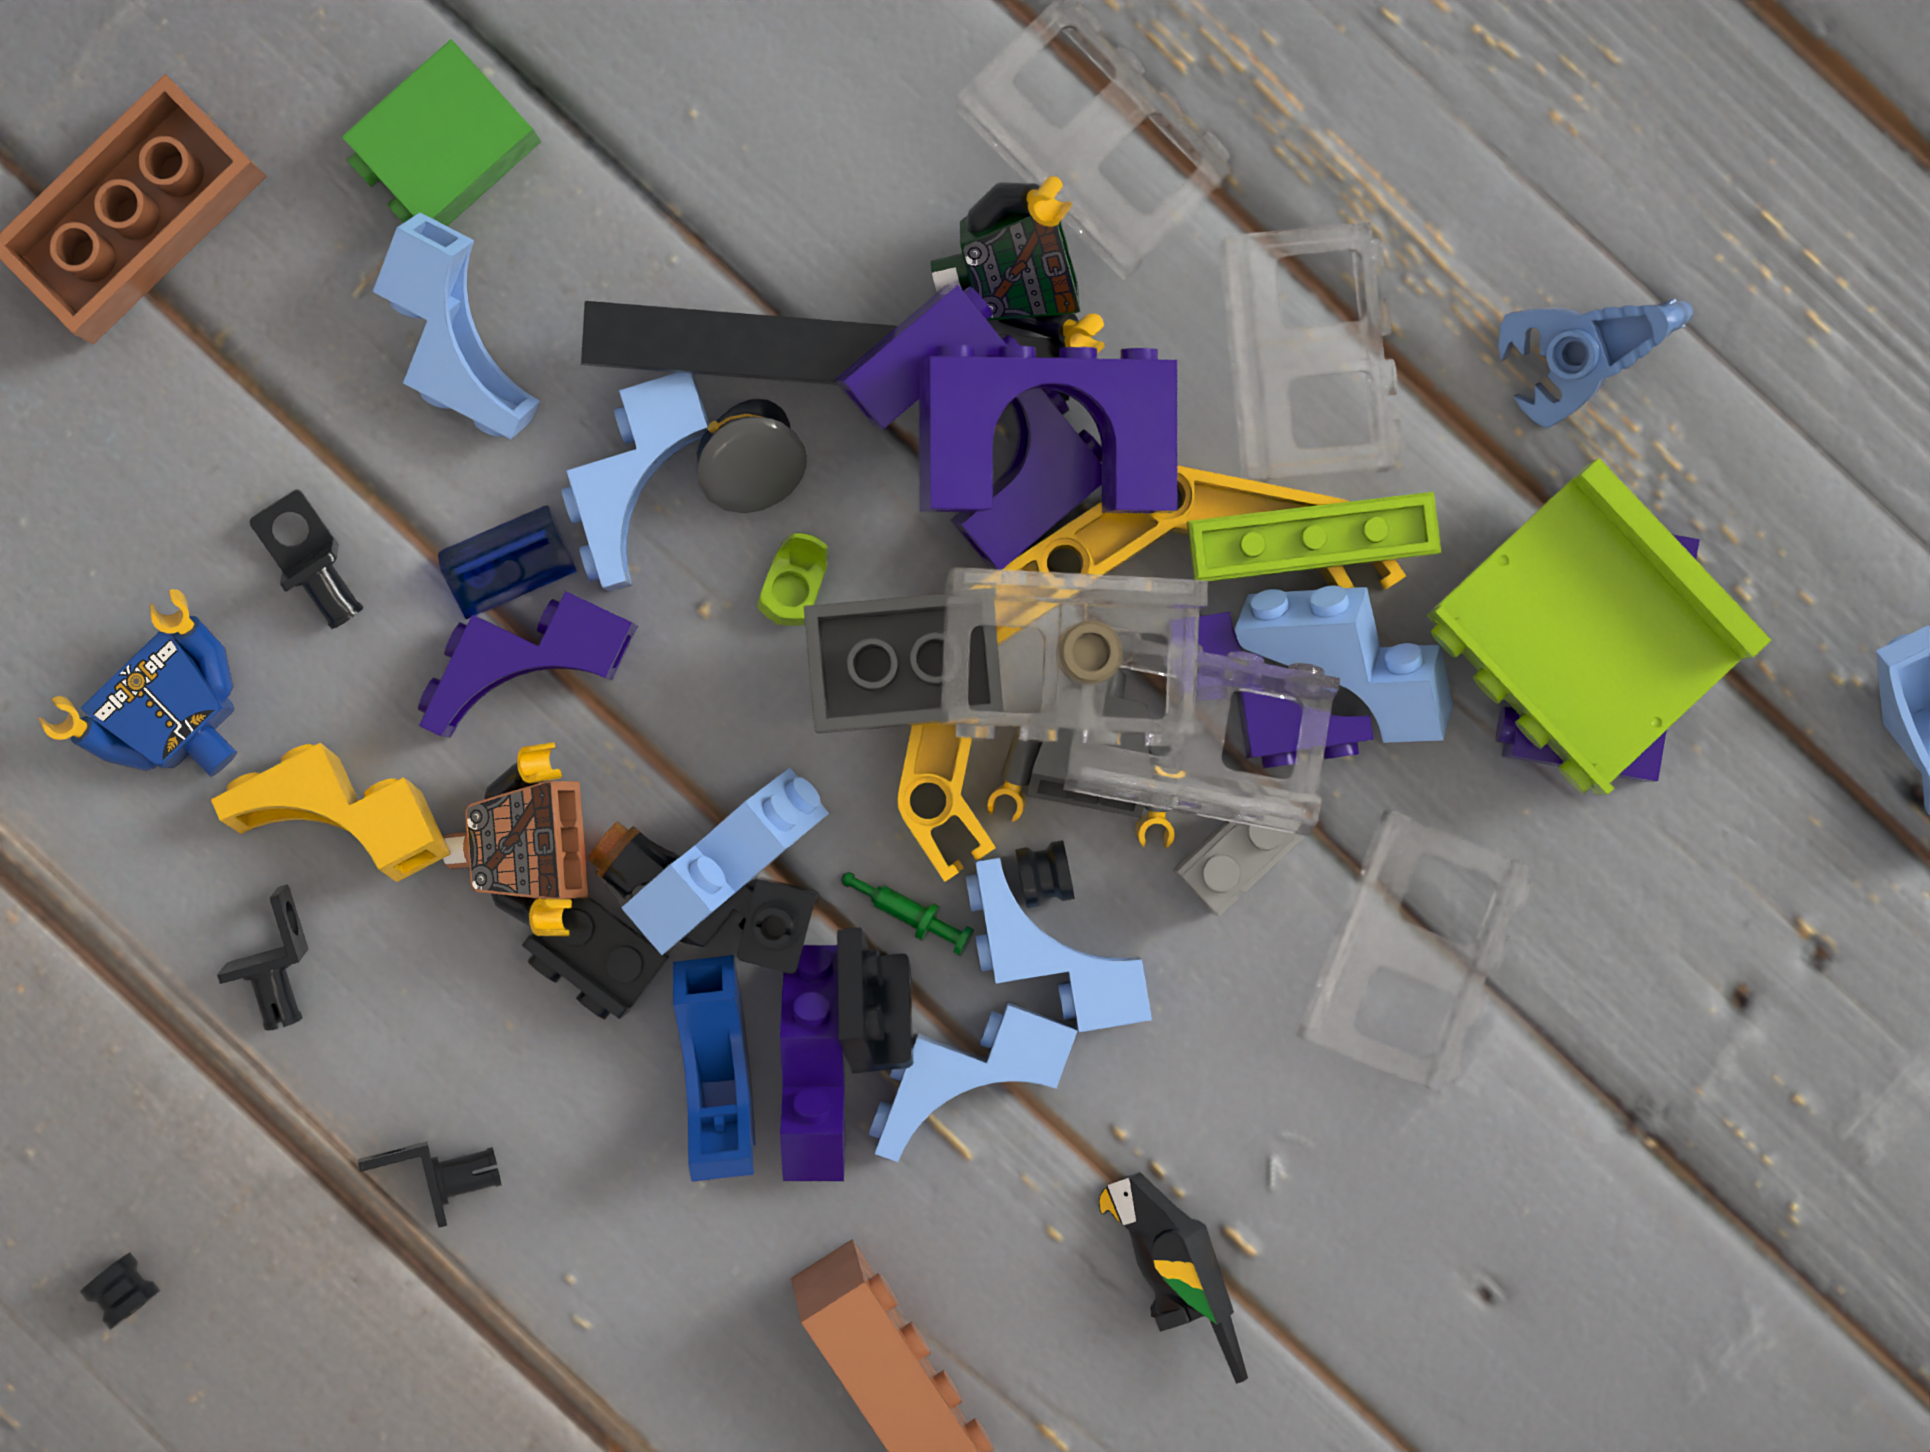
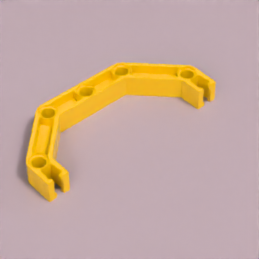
(1102, 545)

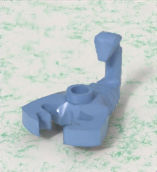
(1586, 348)

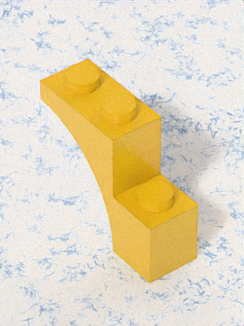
(314, 786)

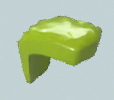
(793, 579)

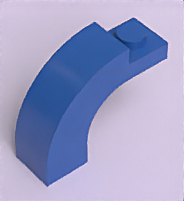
(715, 1068)

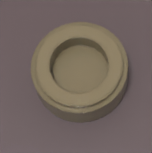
(1089, 652)

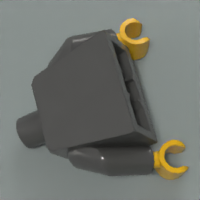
(1045, 766)

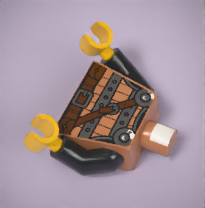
(526, 843)

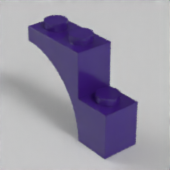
(486, 656)
(1274, 723)
(812, 1070)

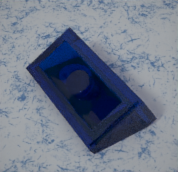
(506, 562)

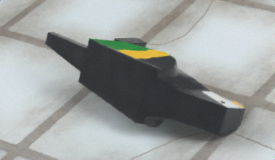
(1175, 1261)

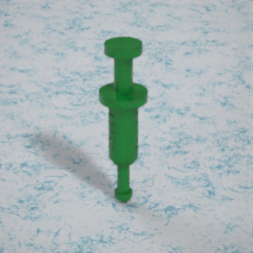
(906, 910)

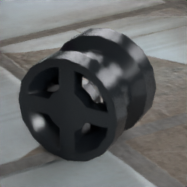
(1044, 874)
(120, 1291)

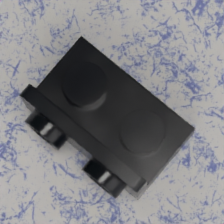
(598, 957)
(873, 1005)

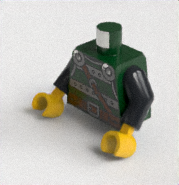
(1021, 262)

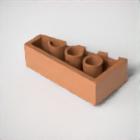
(882, 1357)

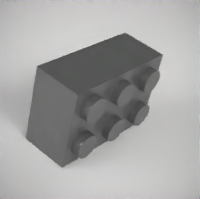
(884, 660)

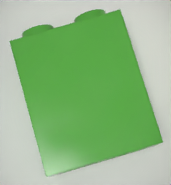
(440, 138)

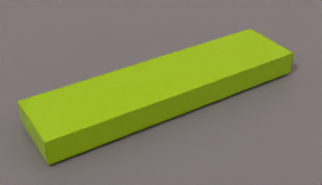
(1314, 537)

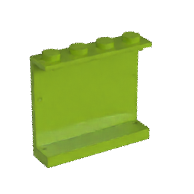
(1594, 627)

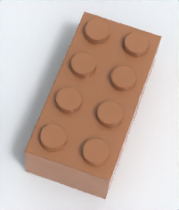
(127, 210)

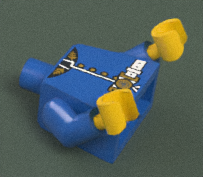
(159, 701)

